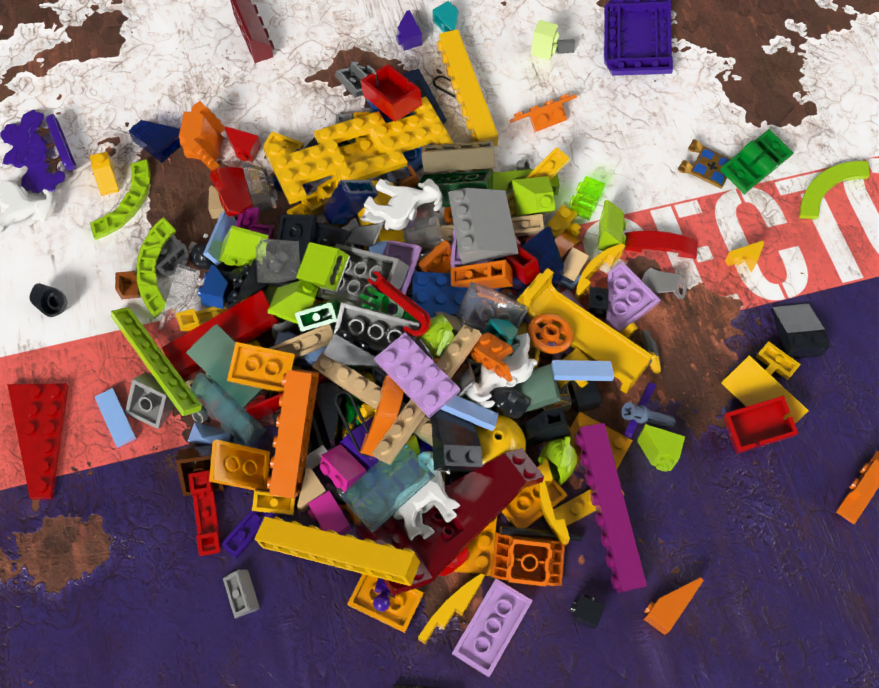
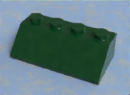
(458, 180)

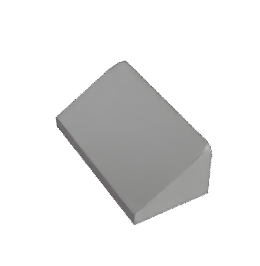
(241, 593)

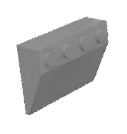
(482, 224)
(358, 270)

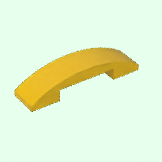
(609, 256)
(190, 319)
(557, 526)

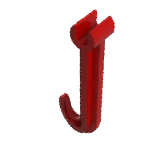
(405, 303)

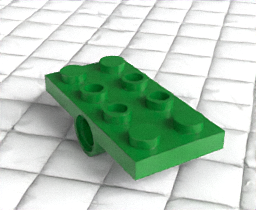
(756, 161)

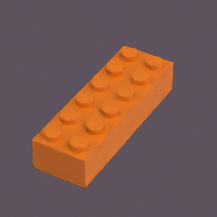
(293, 433)

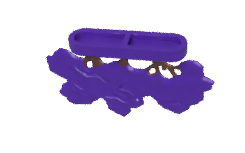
(30, 151)

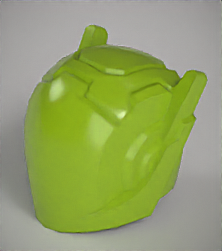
(438, 336)
(561, 458)

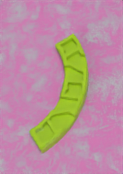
(827, 180)
(129, 205)
(146, 264)

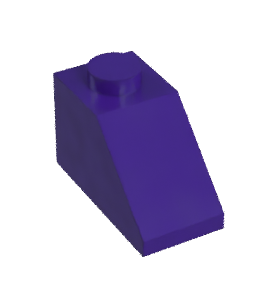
(409, 34)

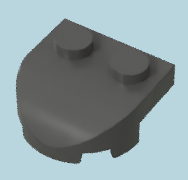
(352, 77)
(170, 256)

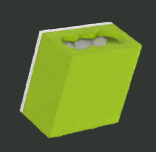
(323, 266)

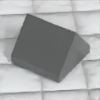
(565, 46)

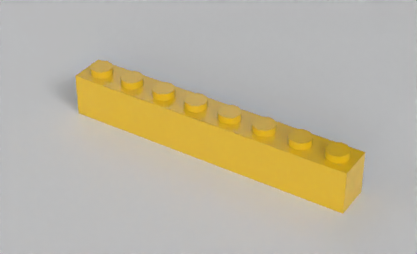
(467, 87)
(338, 550)

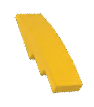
(313, 204)
(456, 603)

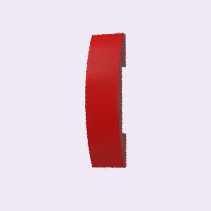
(661, 241)
(205, 513)

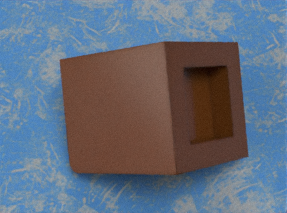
(411, 180)
(126, 285)

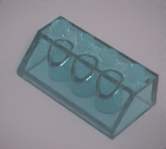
(226, 411)
(387, 488)

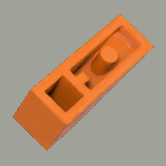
(490, 274)
(668, 608)

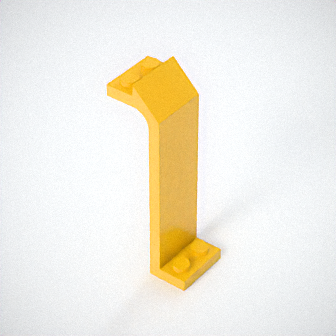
(590, 334)

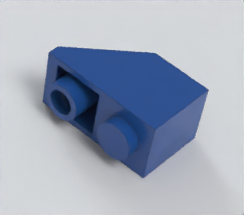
(214, 290)

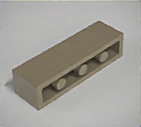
(458, 157)

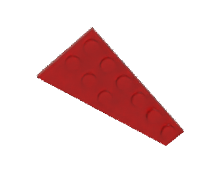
(39, 427)

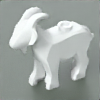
(402, 205)
(19, 207)
(519, 367)
(428, 496)

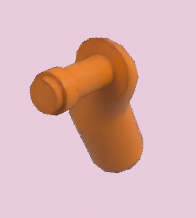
(356, 520)

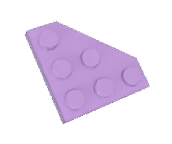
(627, 298)

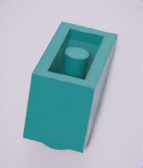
(446, 16)
(502, 329)

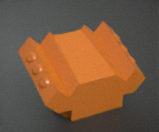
(201, 135)
(528, 560)

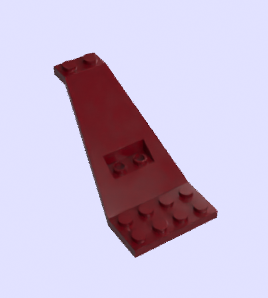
(481, 499)

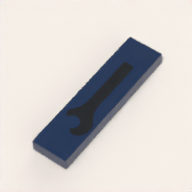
(417, 78)

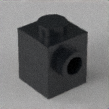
(597, 301)
(586, 611)

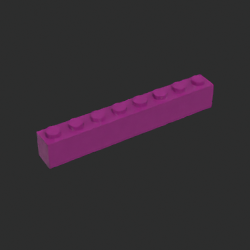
(610, 508)

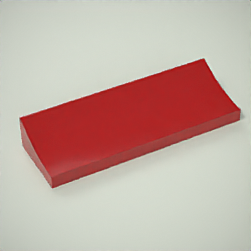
(240, 322)

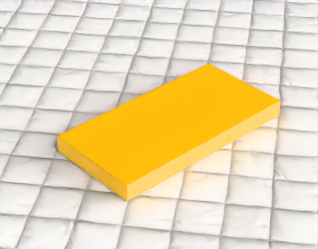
(755, 385)

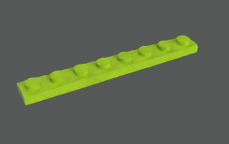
(156, 361)

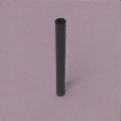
(535, 533)

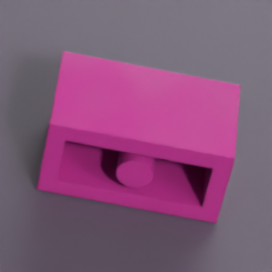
(341, 467)
(328, 514)

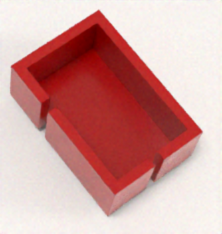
(394, 93)
(759, 425)

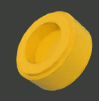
(629, 330)

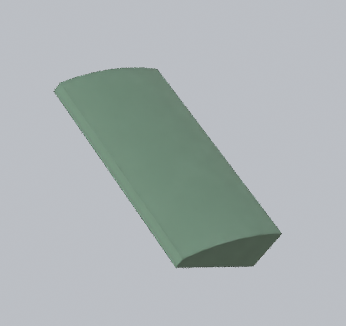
(214, 355)
(539, 388)

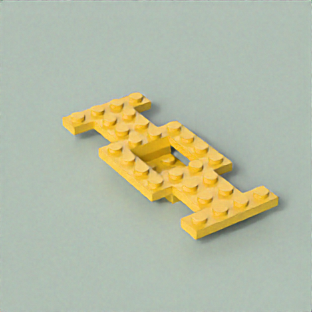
(360, 159)

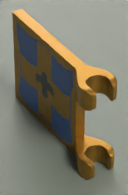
(706, 165)

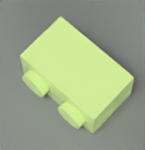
(544, 40)

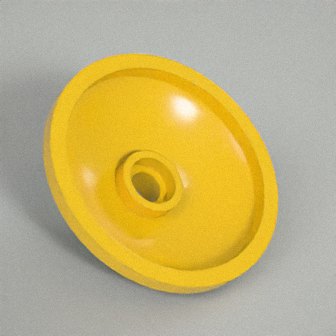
(511, 438)

